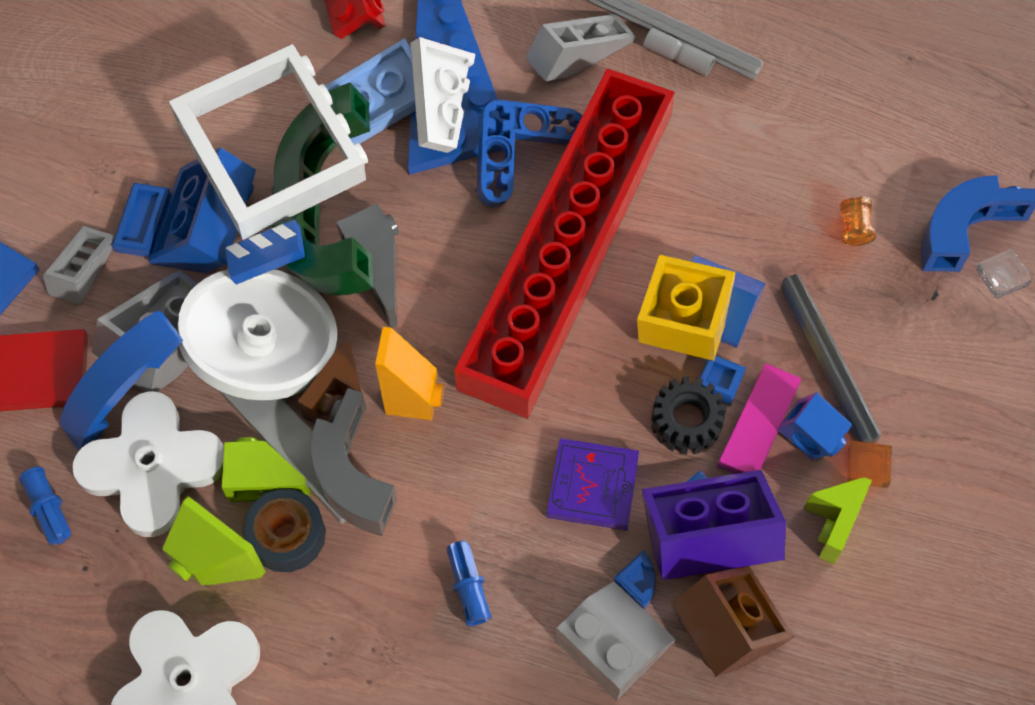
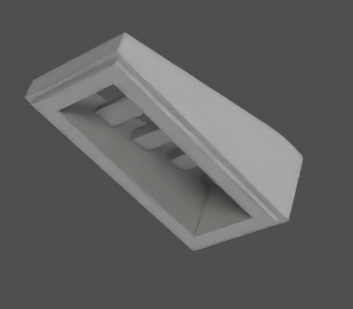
(72, 285)

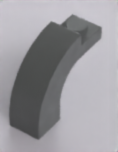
(350, 493)

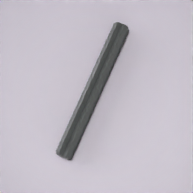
(830, 360)

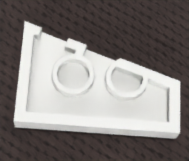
(438, 91)

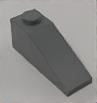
(377, 235)

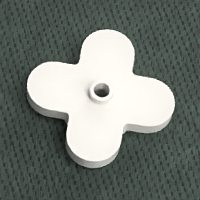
(150, 490)
(171, 652)

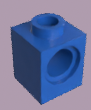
(815, 427)

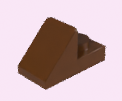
(332, 381)

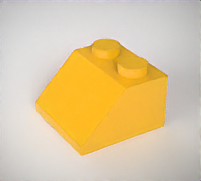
(685, 307)

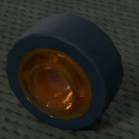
(276, 510)

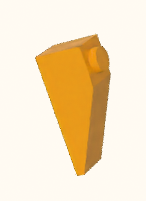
(406, 379)

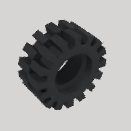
(692, 394)

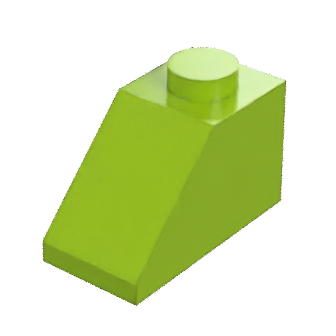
(255, 469)

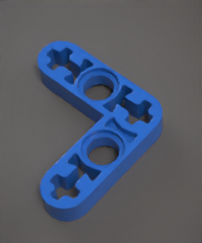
(514, 128)

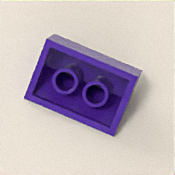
(714, 524)

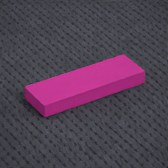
(759, 421)

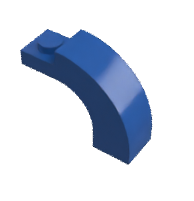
(977, 200)

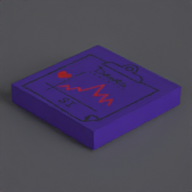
(593, 484)

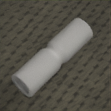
(675, 50)

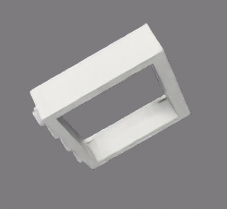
(296, 197)

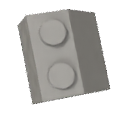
(613, 639)

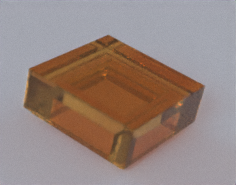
(870, 461)

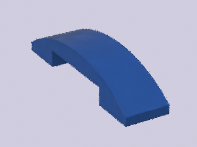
(114, 374)

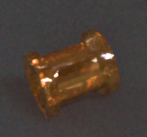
(857, 221)

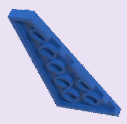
(448, 24)

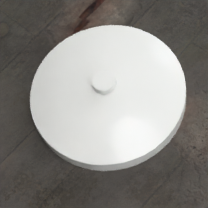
(257, 335)

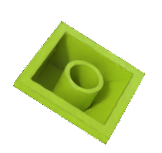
(208, 549)

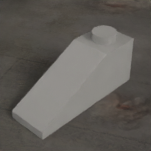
(574, 45)

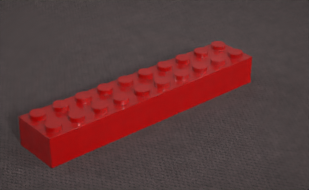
(564, 244)

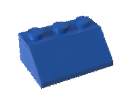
(195, 220)

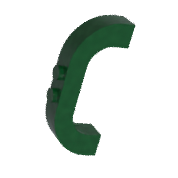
(346, 264)

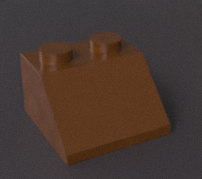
(731, 619)

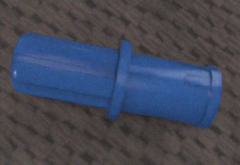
(45, 505)
(468, 584)

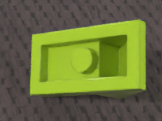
(840, 508)

